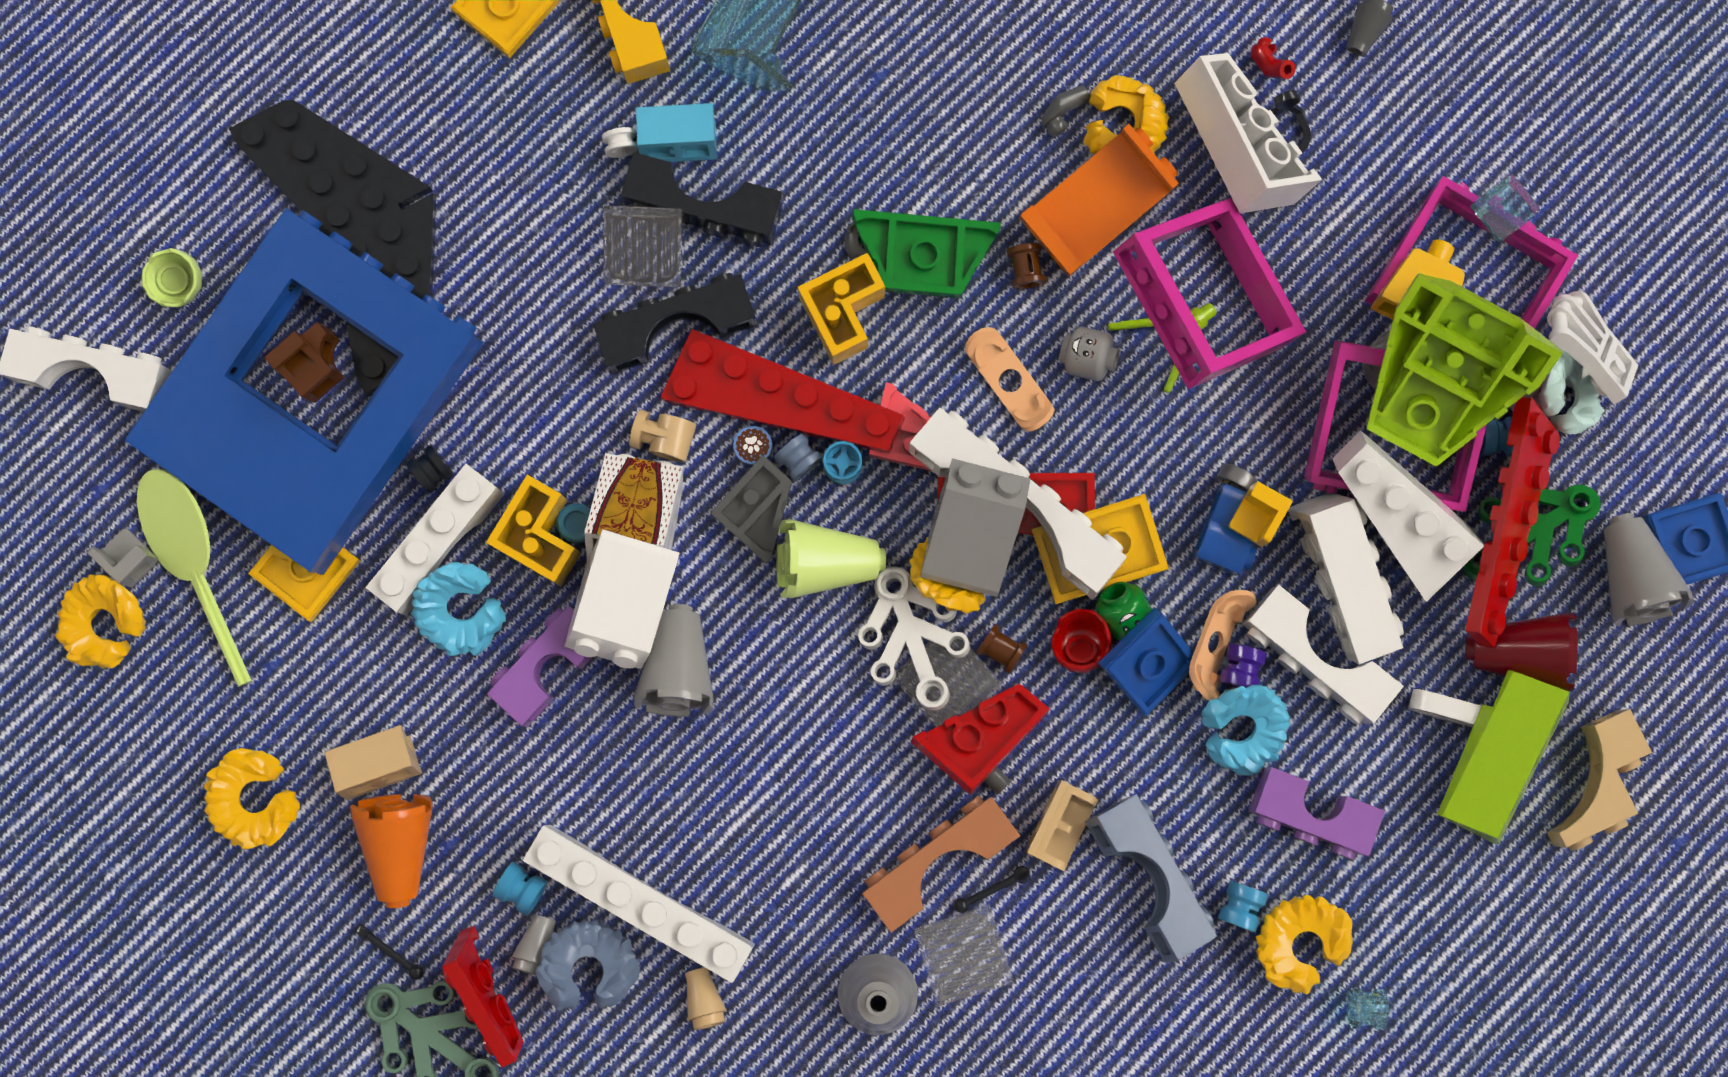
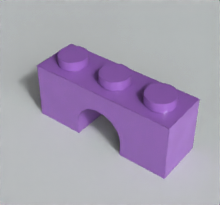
(520, 687)
(1348, 828)

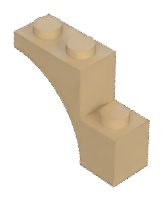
(1612, 744)

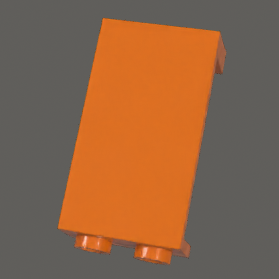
(1100, 199)

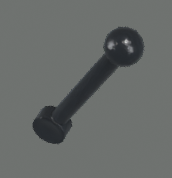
(1021, 875)
(415, 971)

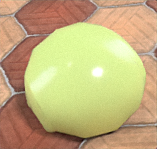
(171, 278)

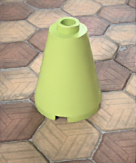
(824, 559)

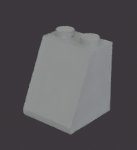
(974, 527)

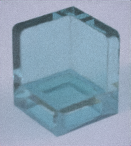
(1505, 207)

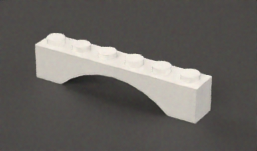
(1082, 553)
(638, 903)

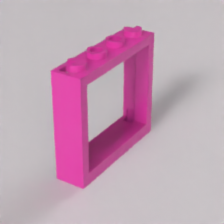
(1525, 239)
(1172, 315)
(1330, 480)

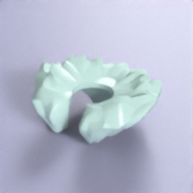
(1586, 407)

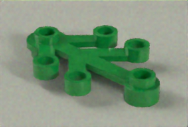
(1544, 527)

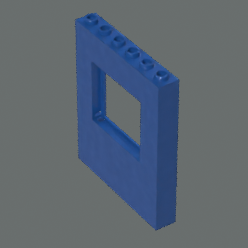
(260, 457)

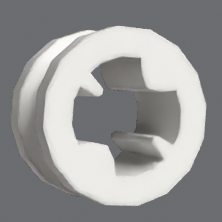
(620, 142)

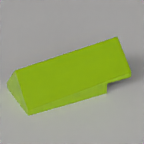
(1502, 755)

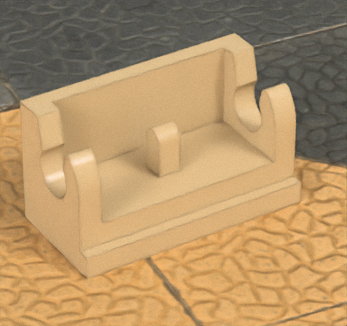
(372, 763)
(1061, 825)

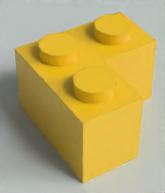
(833, 303)
(525, 532)

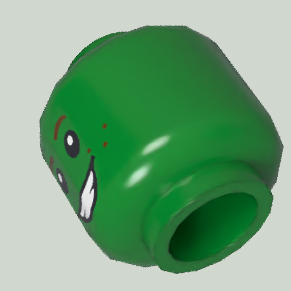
(1122, 608)

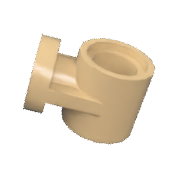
(668, 436)

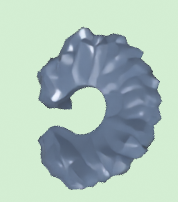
(580, 940)

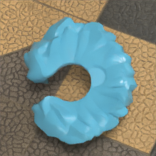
(439, 626)
(1263, 744)

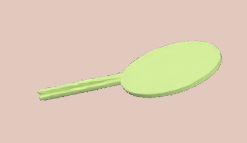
(182, 545)

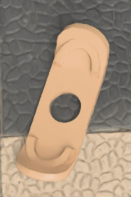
(992, 358)
(1221, 618)

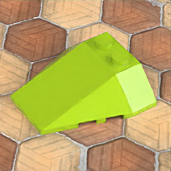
(1452, 368)

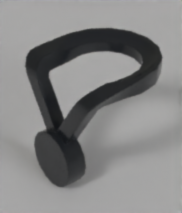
(1289, 101)

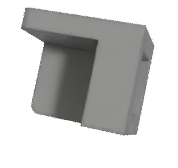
(125, 558)

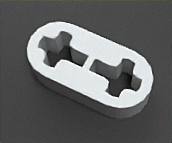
(1444, 707)

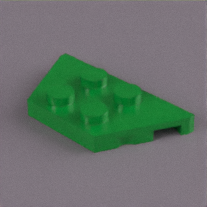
(924, 251)

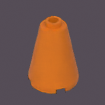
(393, 844)

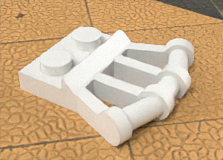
(1585, 337)

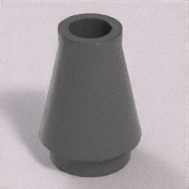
(1368, 24)

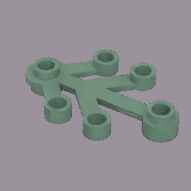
(423, 1031)

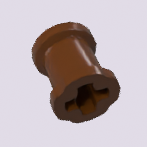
(1026, 266)
(1001, 648)

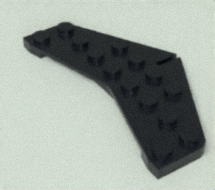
(354, 196)

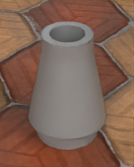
(529, 949)

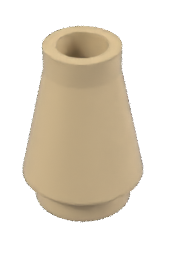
(703, 1000)

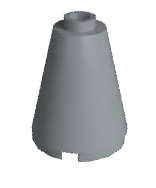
(1641, 573)
(677, 667)
(877, 976)

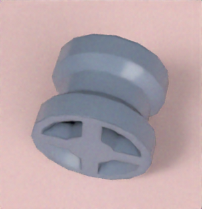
(798, 457)

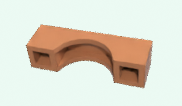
(898, 894)

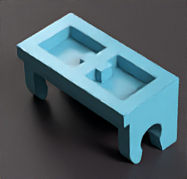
(677, 132)

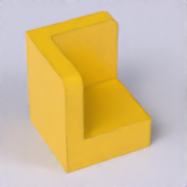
(1260, 514)

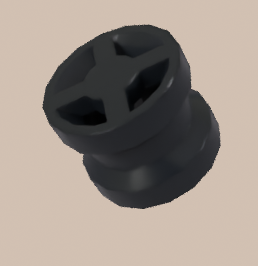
(429, 468)

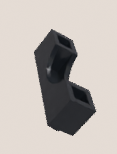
(748, 213)
(629, 335)

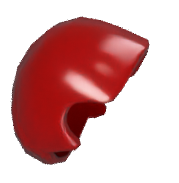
(1081, 640)

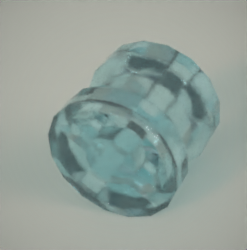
(1367, 1008)

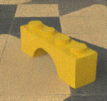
(637, 43)

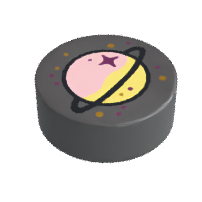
(1235, 477)

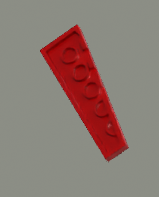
(749, 387)
(1533, 445)

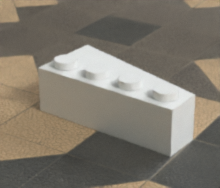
(1242, 136)
(1413, 522)
(1349, 576)

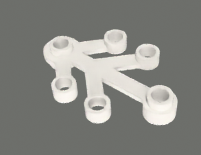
(909, 632)

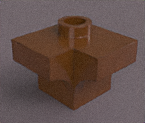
(308, 361)

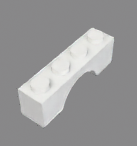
(41, 361)
(451, 516)
(1281, 624)

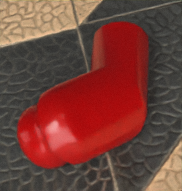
(1270, 66)

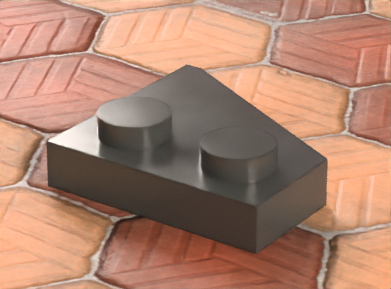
(756, 507)

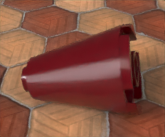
(1533, 647)

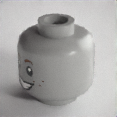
(1089, 353)

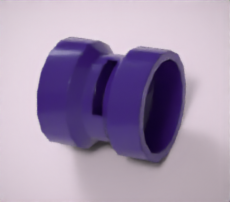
(1242, 666)

